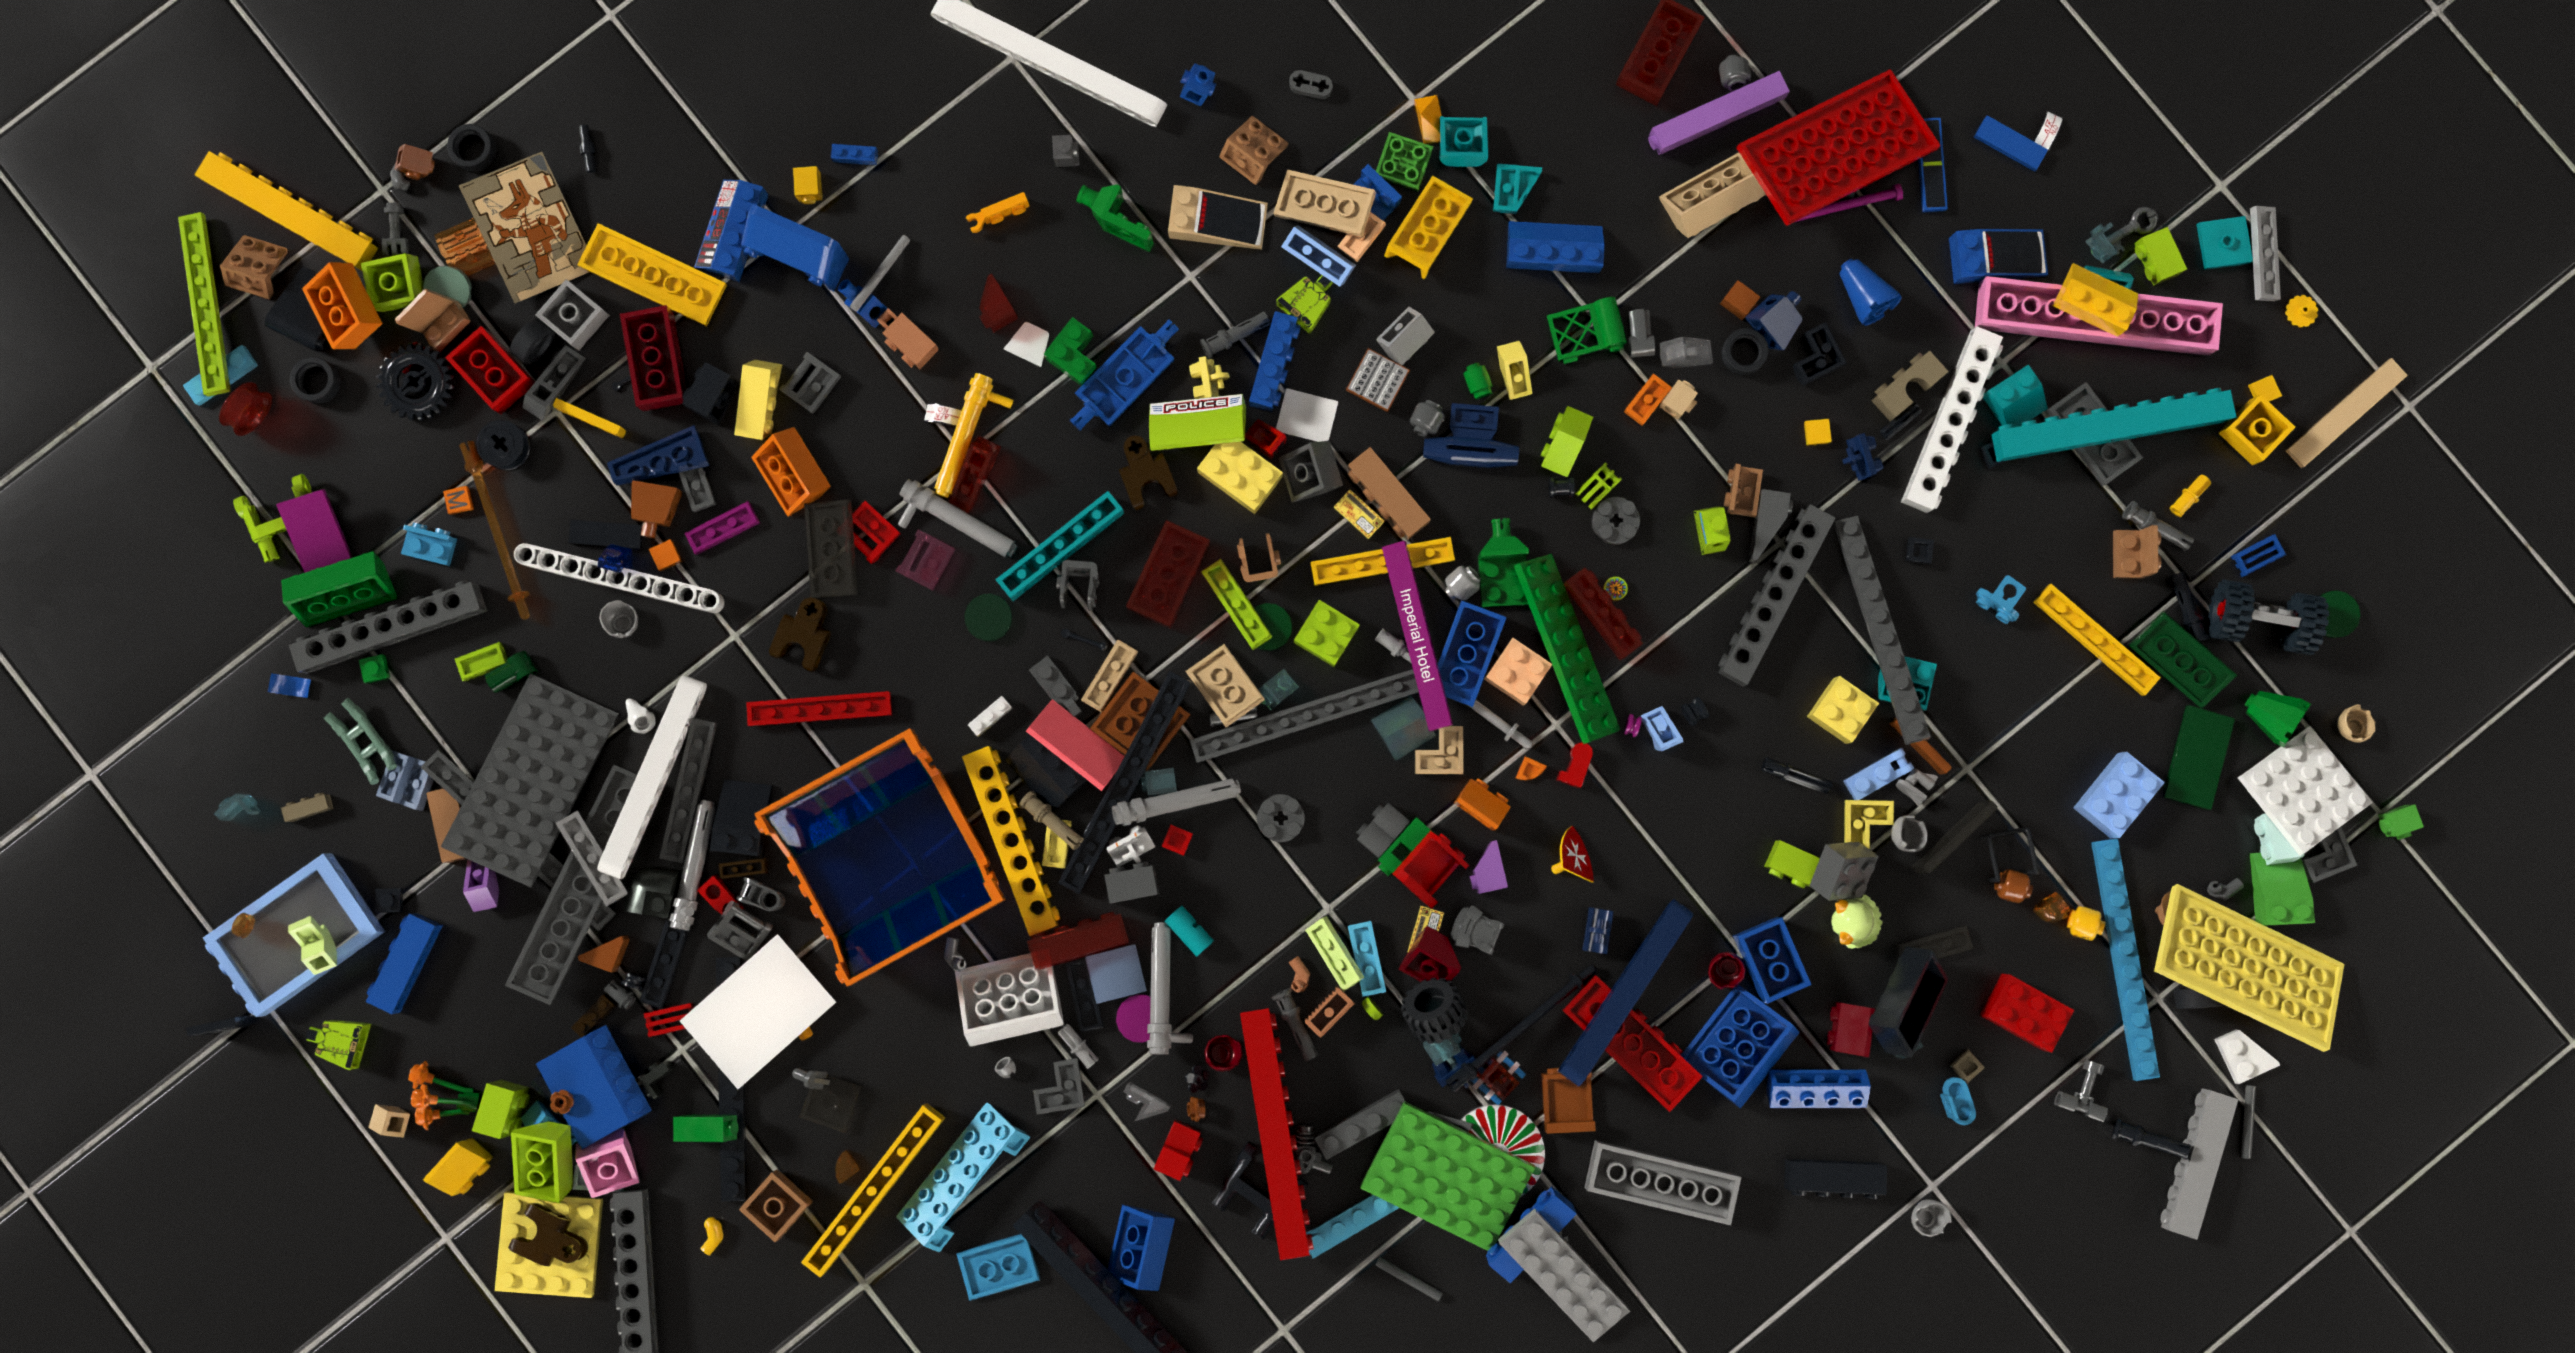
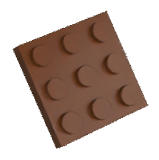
(1127, 711)

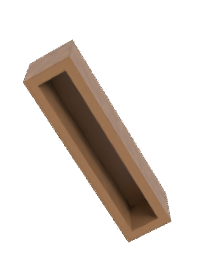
(1388, 493)

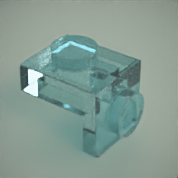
(2099, 244)
(1277, 689)
(233, 805)

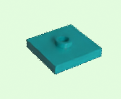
(2224, 242)

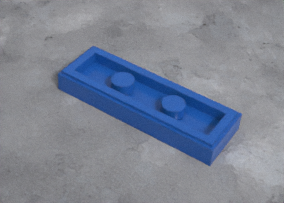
(2010, 143)

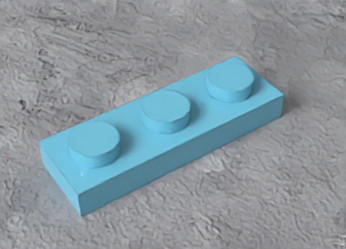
(238, 364)
(1367, 958)

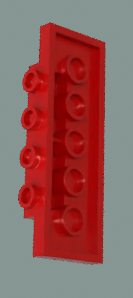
(1639, 1048)

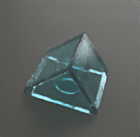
(1403, 727)

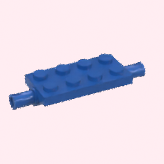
(1125, 376)

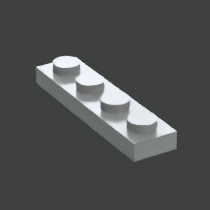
(2265, 253)
(589, 854)

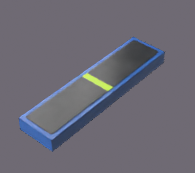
(1933, 173)

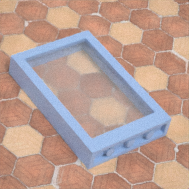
(268, 962)

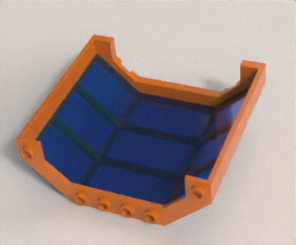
(882, 855)

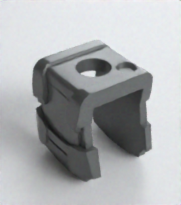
(1078, 568)
(1475, 930)

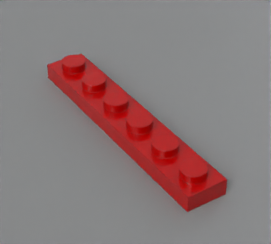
(819, 708)

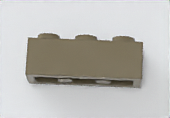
(307, 807)

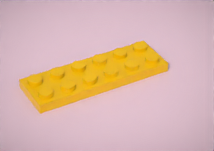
(652, 274)

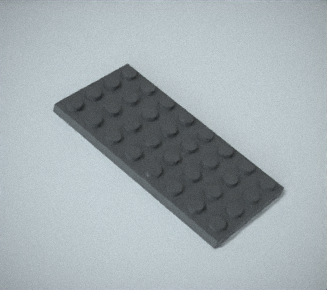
(530, 780)

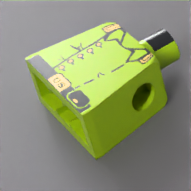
(1306, 301)
(340, 1042)

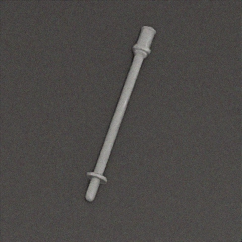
(1398, 648)

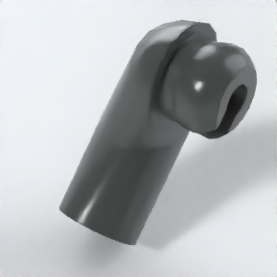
(952, 956)

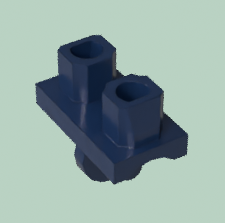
(1860, 456)
(1597, 930)
(1444, 1071)

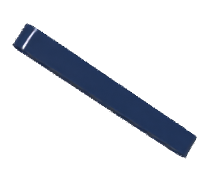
(1625, 992)

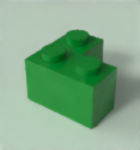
(1066, 352)

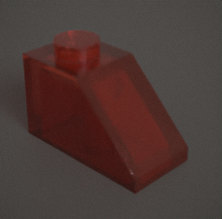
(995, 306)

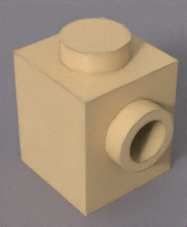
(1679, 399)
(389, 1120)

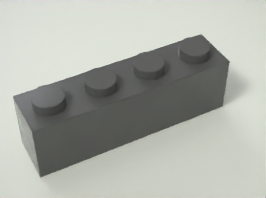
(1359, 1125)

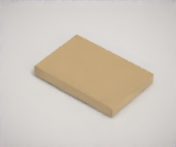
(1225, 685)

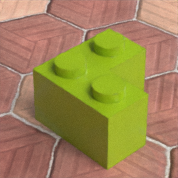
(1568, 437)

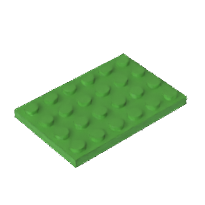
(1447, 1176)

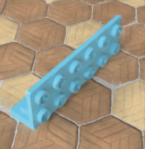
(957, 1176)

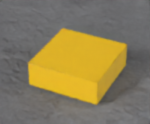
(2266, 387)
(1817, 432)

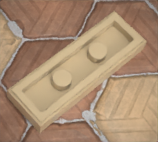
(1109, 676)

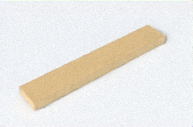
(2346, 413)

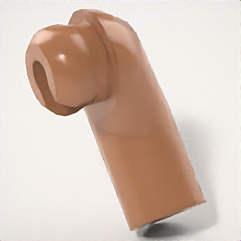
(1301, 976)

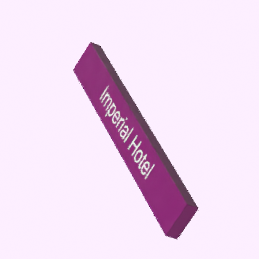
(1417, 636)

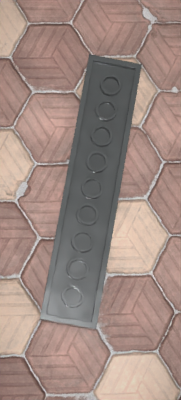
(569, 905)

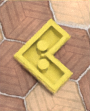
(1862, 814)

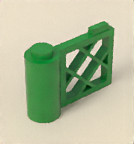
(1606, 324)

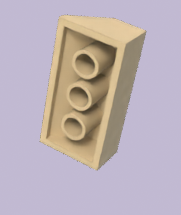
(1712, 196)

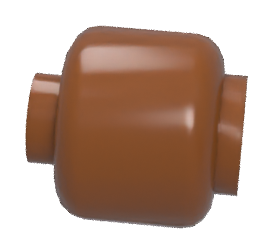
(2013, 886)

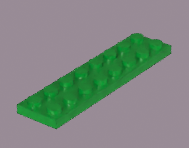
(1567, 648)

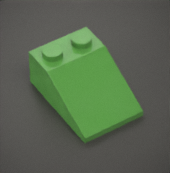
(2281, 892)

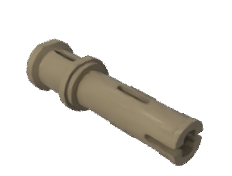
(1043, 813)

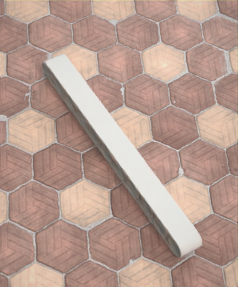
(1050, 60)

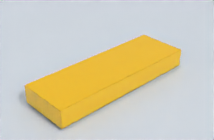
(589, 418)

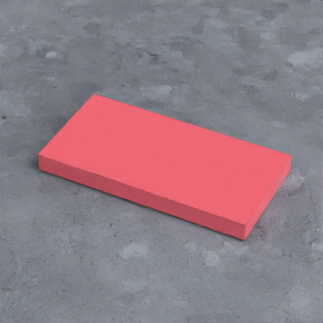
(1076, 744)

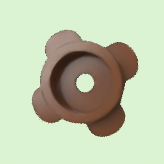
(1196, 1109)

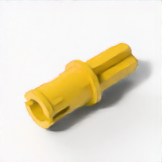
(2190, 495)

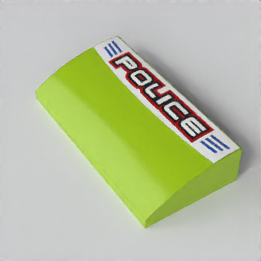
(1197, 422)

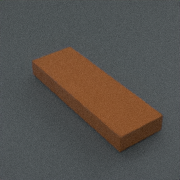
(1927, 752)

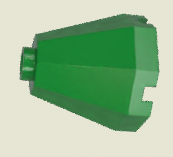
(2276, 714)

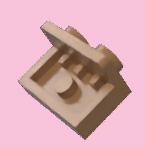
(1744, 491)

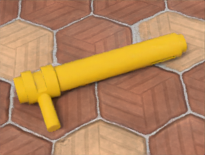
(975, 401)

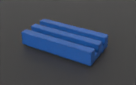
(2241, 563)

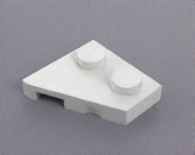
(2244, 1056)

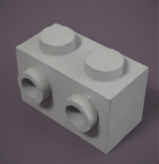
(1405, 336)

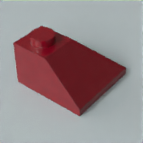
(1431, 957)

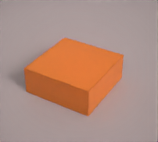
(665, 555)

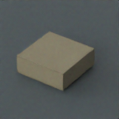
(1966, 1066)

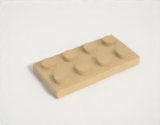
(1324, 203)

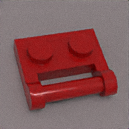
(876, 528)

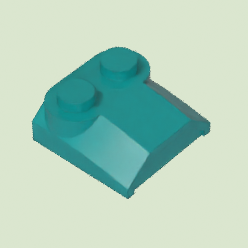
(1463, 141)

